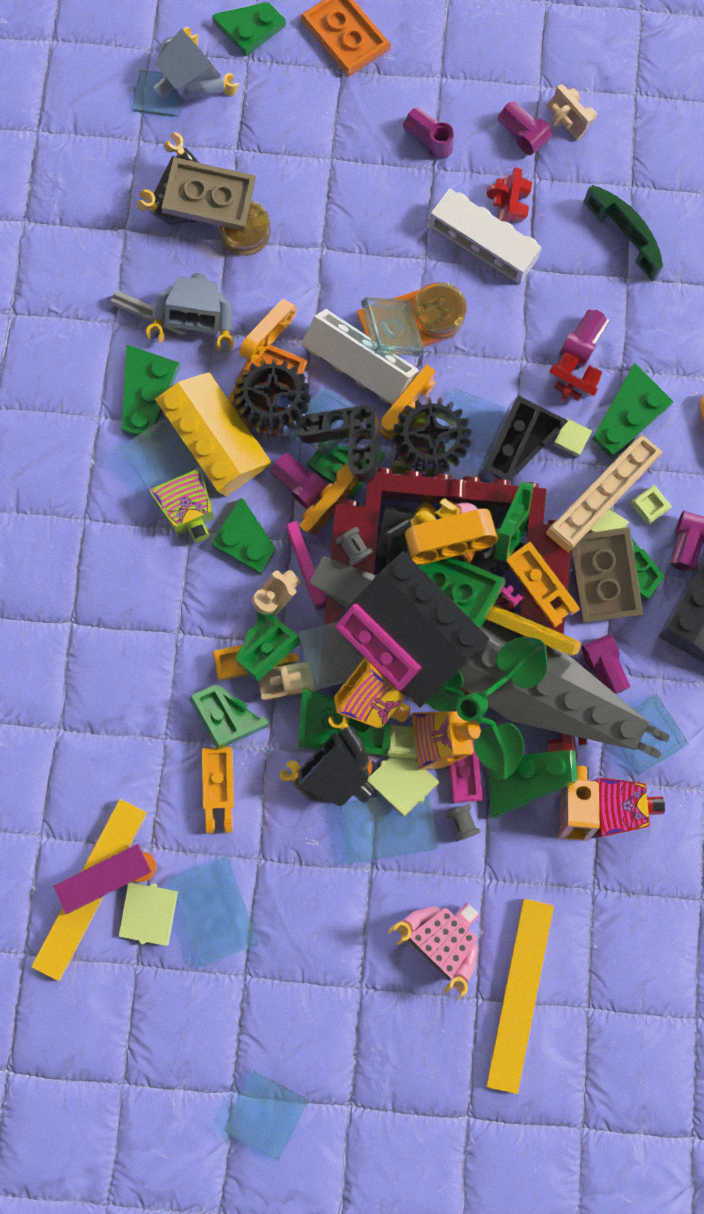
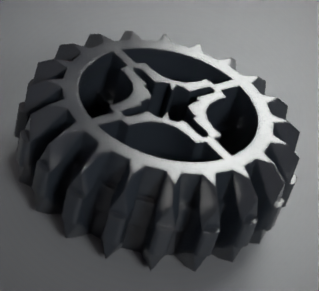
(272, 373)
(442, 433)

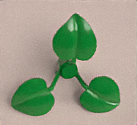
(499, 746)

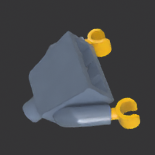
(189, 69)
(193, 306)

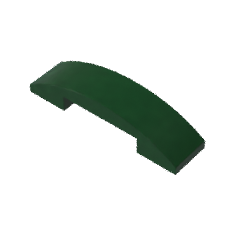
(607, 204)

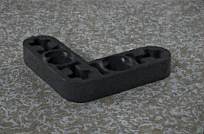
(349, 429)

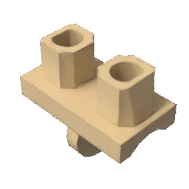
(570, 112)
(275, 592)
(285, 681)

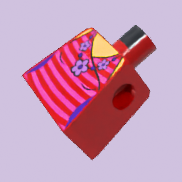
(625, 806)

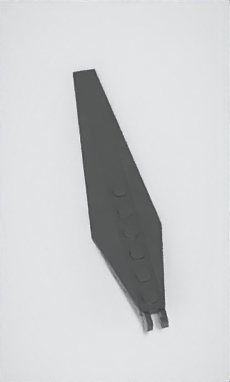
(563, 702)

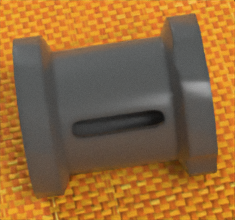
(353, 546)
(462, 823)

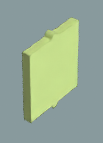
(402, 783)
(148, 914)

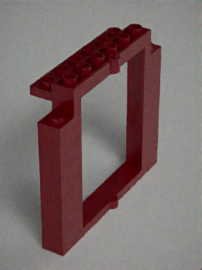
(415, 488)

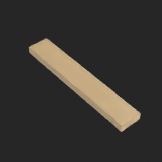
(603, 493)

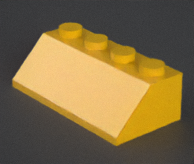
(213, 432)

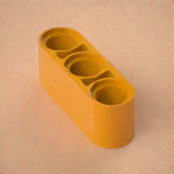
(451, 536)

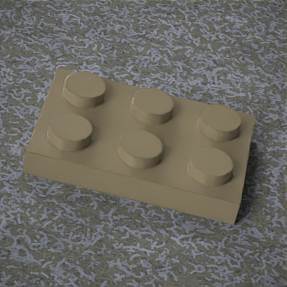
(208, 194)
(607, 575)

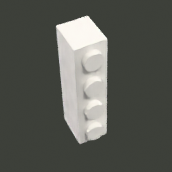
(484, 235)
(353, 354)

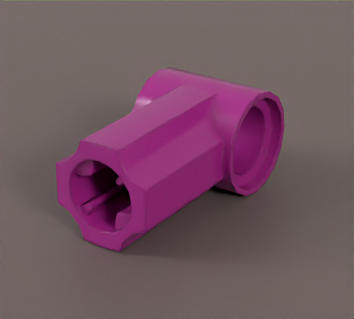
(429, 132)
(529, 133)
(583, 340)
(304, 486)
(688, 541)
(603, 657)

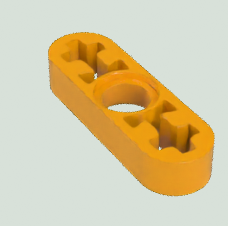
(268, 330)

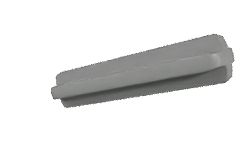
(139, 309)

